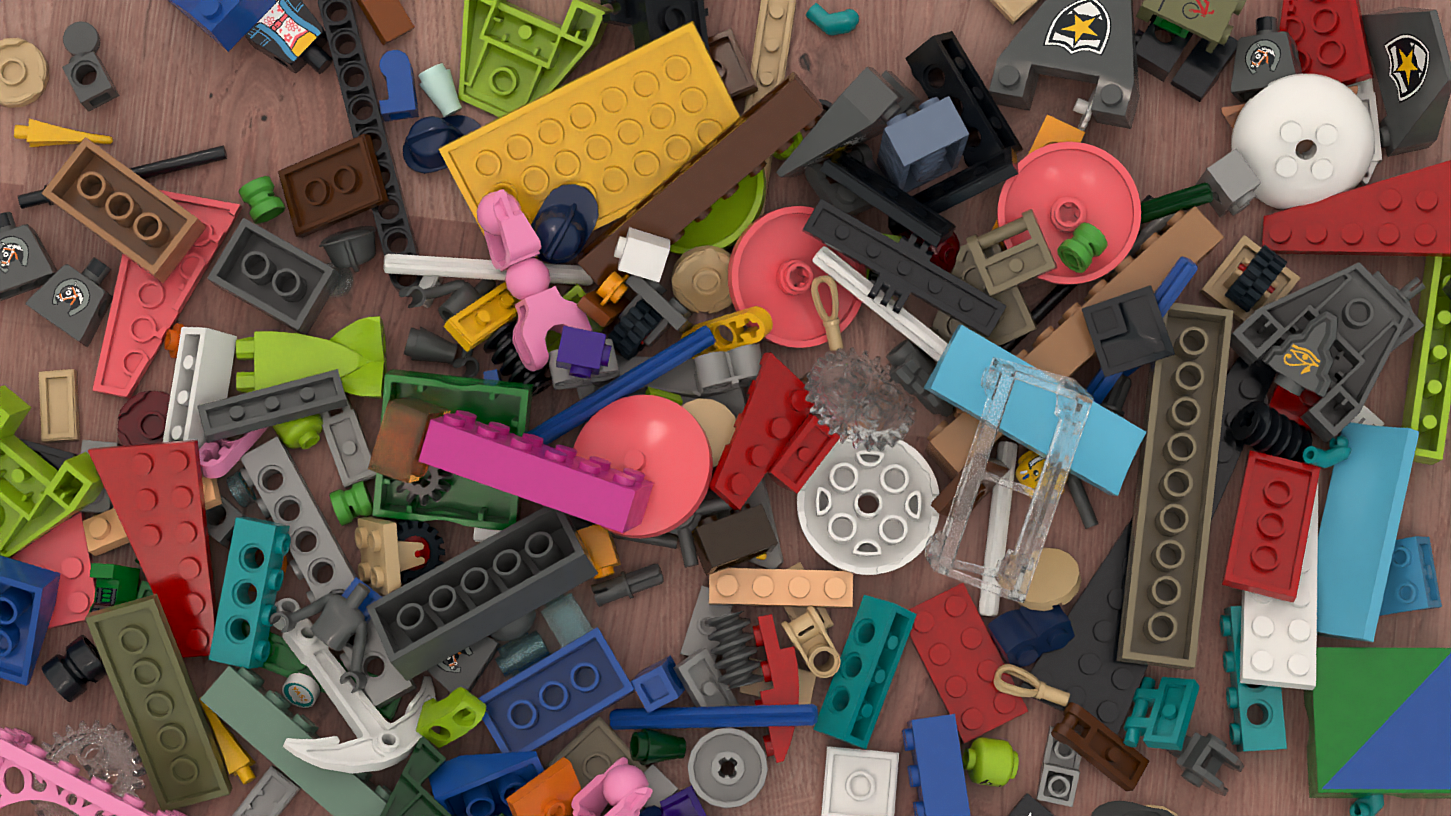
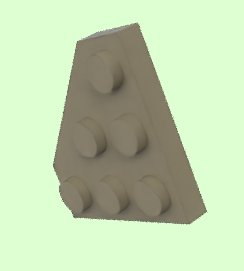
(1014, 321)

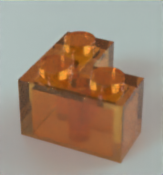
(402, 439)

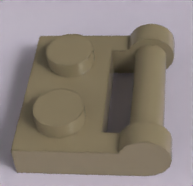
(1016, 263)

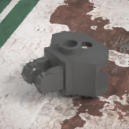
(1202, 759)

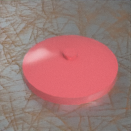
(1069, 187)
(776, 272)
(664, 445)

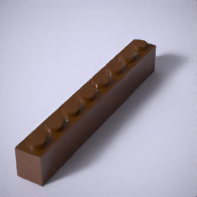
(710, 173)

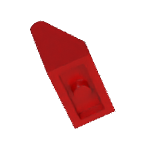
(802, 455)

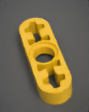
(735, 322)

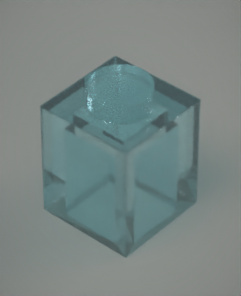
(566, 619)

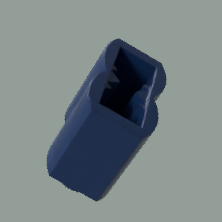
(1027, 633)

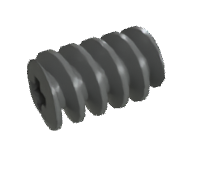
(734, 650)

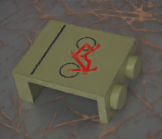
(1202, 17)

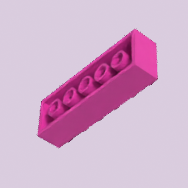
(537, 471)

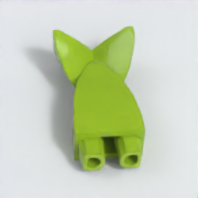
(284, 357)

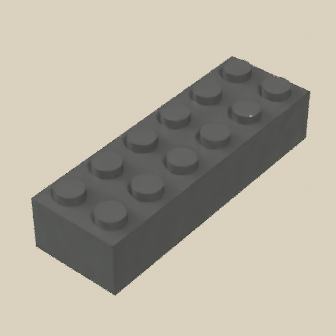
(481, 591)

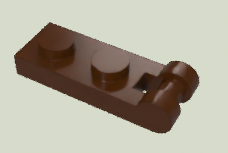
(1100, 747)

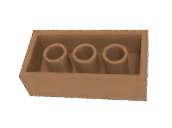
(124, 210)

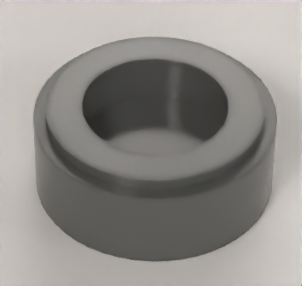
(81, 38)

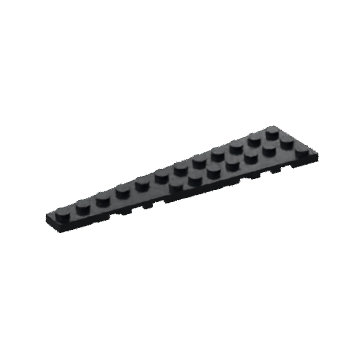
(1089, 661)

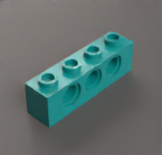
(235, 606)
(865, 671)
(1247, 736)

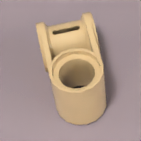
(809, 638)

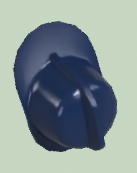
(428, 135)
(565, 223)

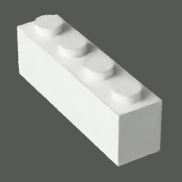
(199, 378)

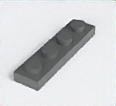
(272, 406)

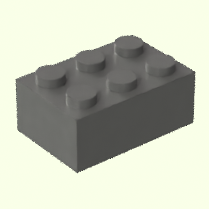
(274, 276)

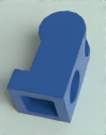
(400, 85)

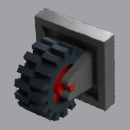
(647, 318)

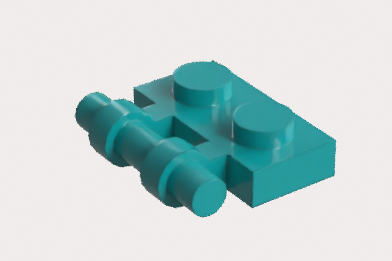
(1169, 716)

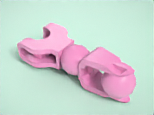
(514, 249)
(620, 786)

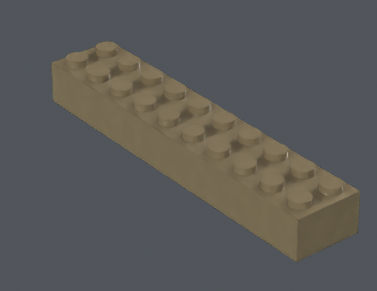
(1175, 491)

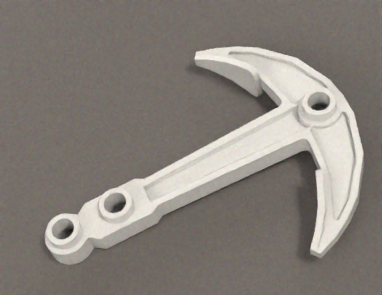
(370, 727)

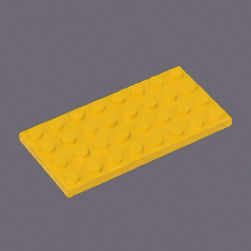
(605, 131)

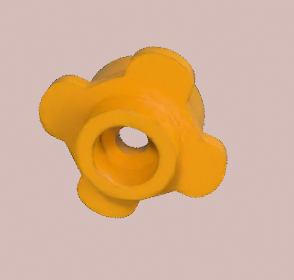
(613, 288)

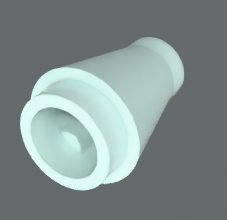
(440, 88)

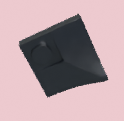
(1128, 331)

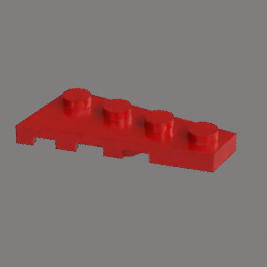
(762, 431)

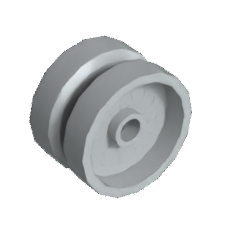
(706, 763)

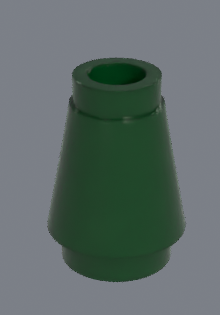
(656, 747)

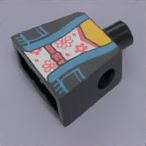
(291, 37)

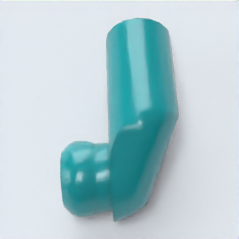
(833, 23)
(1322, 458)
(1367, 806)

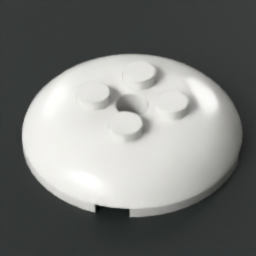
(1299, 110)
(877, 540)

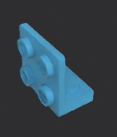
(1411, 578)

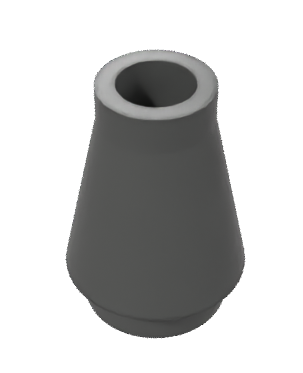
(429, 347)

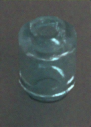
(521, 653)

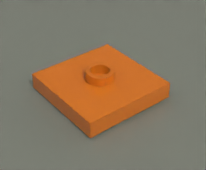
(547, 793)

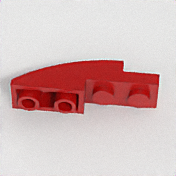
(782, 670)

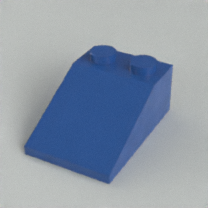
(224, 19)
(25, 613)
(483, 782)

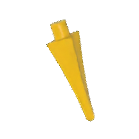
(45, 134)
(234, 755)

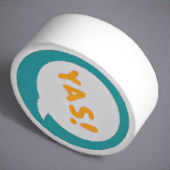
(301, 690)

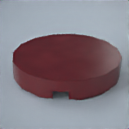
(143, 418)

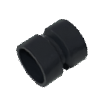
(74, 669)

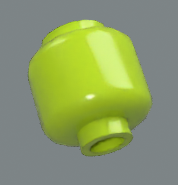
(300, 432)
(990, 762)

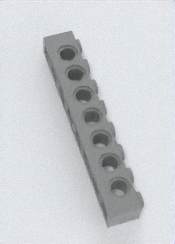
(275, 459)

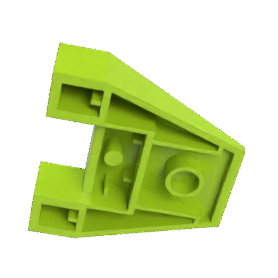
(520, 56)
(31, 490)

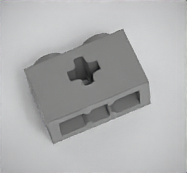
(1231, 183)

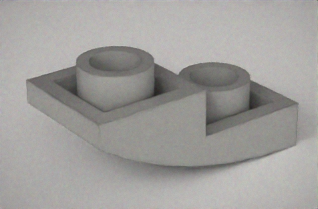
(1058, 772)

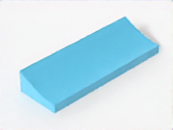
(1029, 416)
(1361, 529)

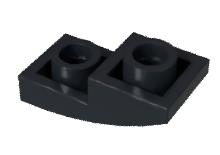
(1203, 68)

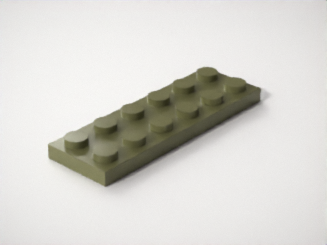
(159, 702)

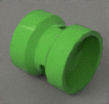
(261, 199)
(1082, 247)
(352, 503)

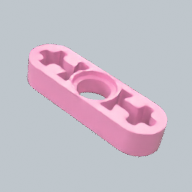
(222, 455)

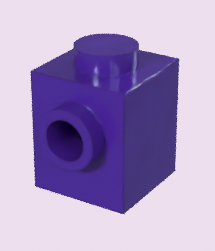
(582, 352)

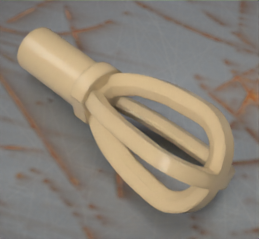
(831, 322)
(1041, 689)

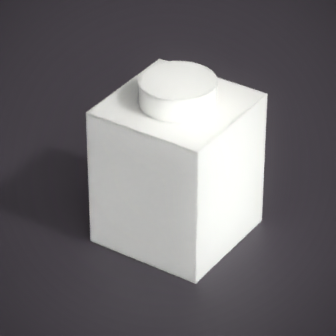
(642, 254)

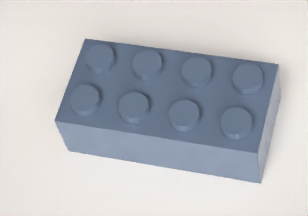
(922, 144)

